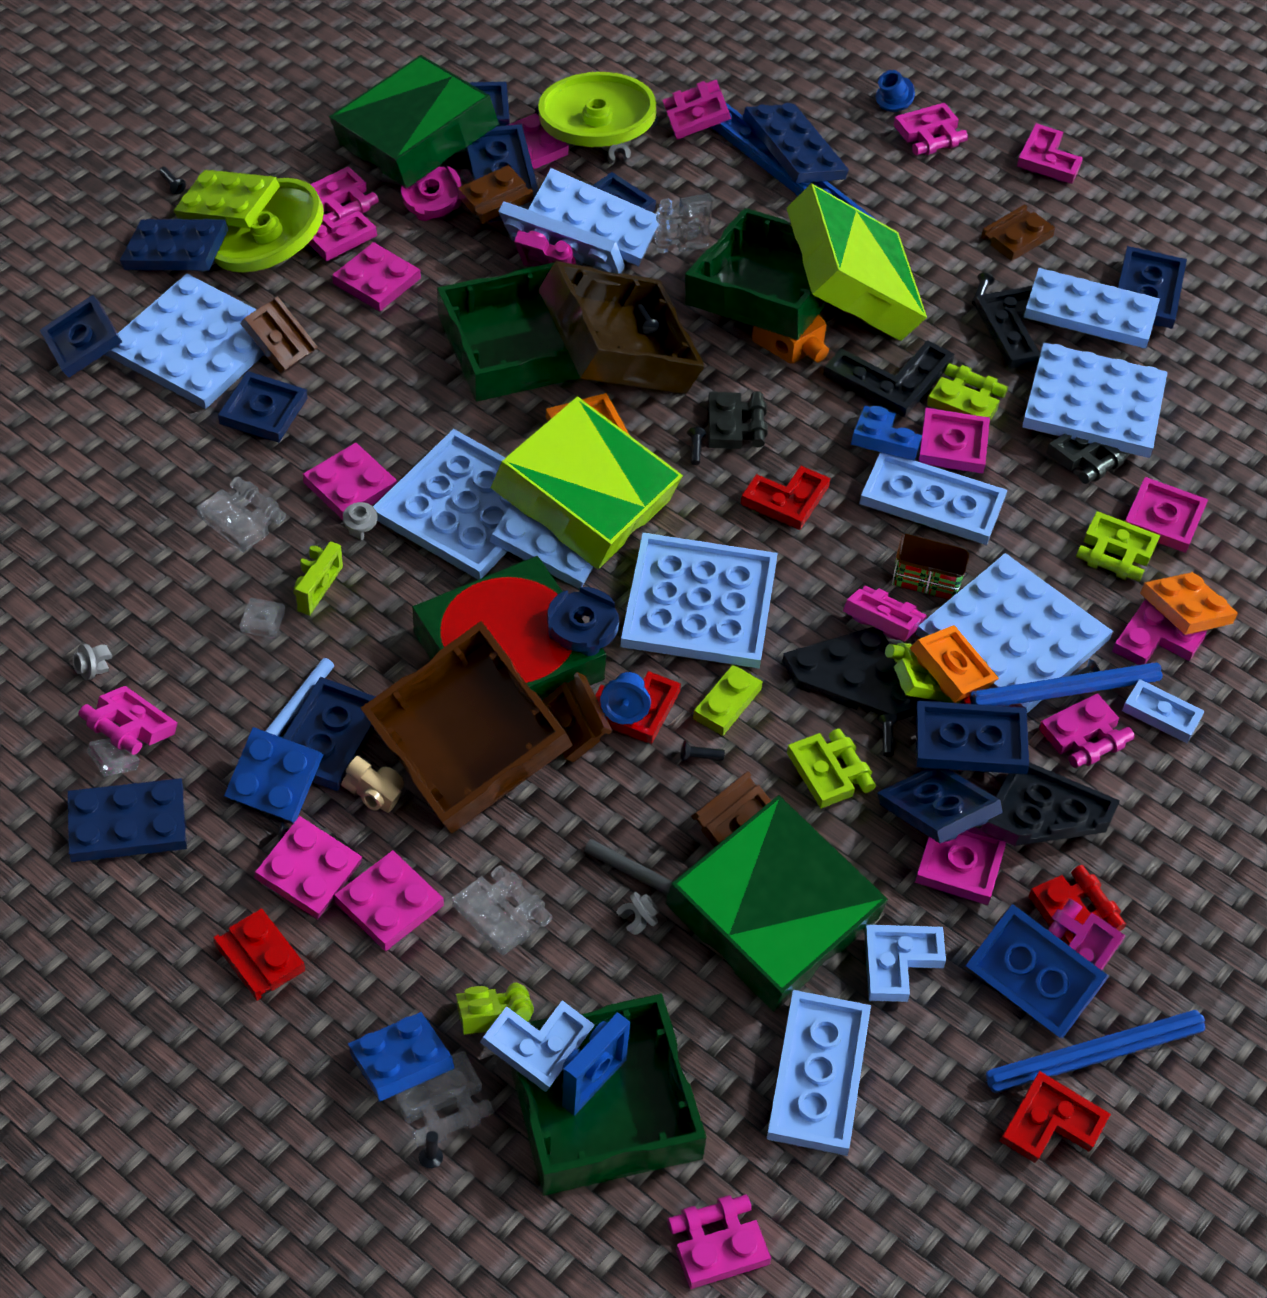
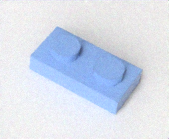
(1163, 711)

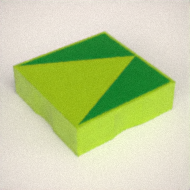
(856, 262)
(586, 481)

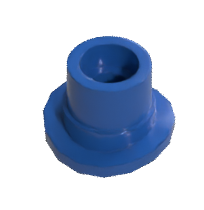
(894, 91)
(625, 699)

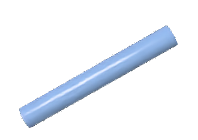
(296, 702)

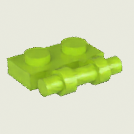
(958, 398)
(1120, 539)
(912, 676)
(823, 773)
(481, 1007)

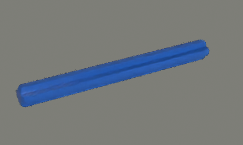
(1067, 685)
(1096, 1050)

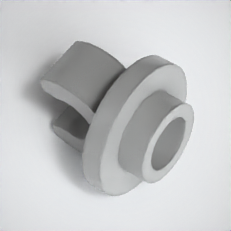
(622, 148)
(359, 519)
(91, 661)
(644, 911)

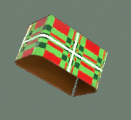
(918, 555)

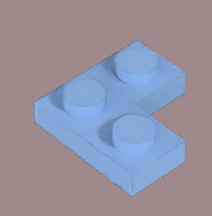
(893, 950)
(536, 1052)

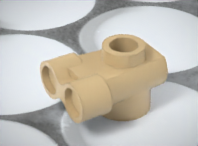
(376, 789)

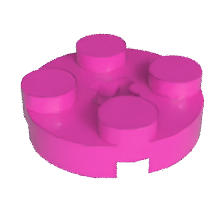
(436, 204)

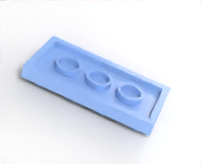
(596, 212)
(586, 246)
(1092, 308)
(933, 497)
(819, 1073)

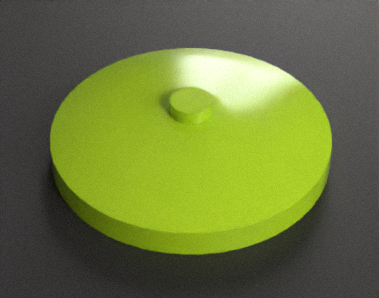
(597, 109)
(278, 231)

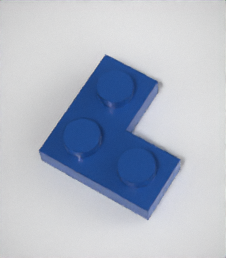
(876, 433)

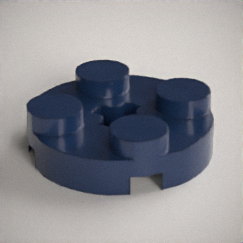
(578, 636)

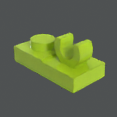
(318, 576)

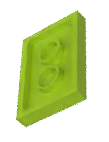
(227, 197)

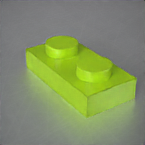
(727, 700)

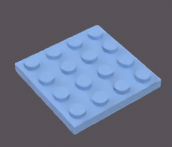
(190, 341)
(1096, 399)
(450, 504)
(699, 600)
(1020, 625)

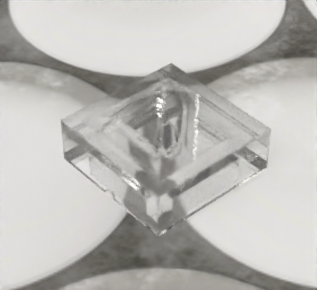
(262, 618)
(110, 759)

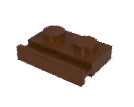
(487, 193)
(1018, 232)
(278, 335)
(578, 714)
(730, 808)

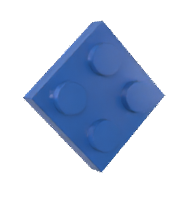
(273, 775)
(401, 1056)
(593, 1065)

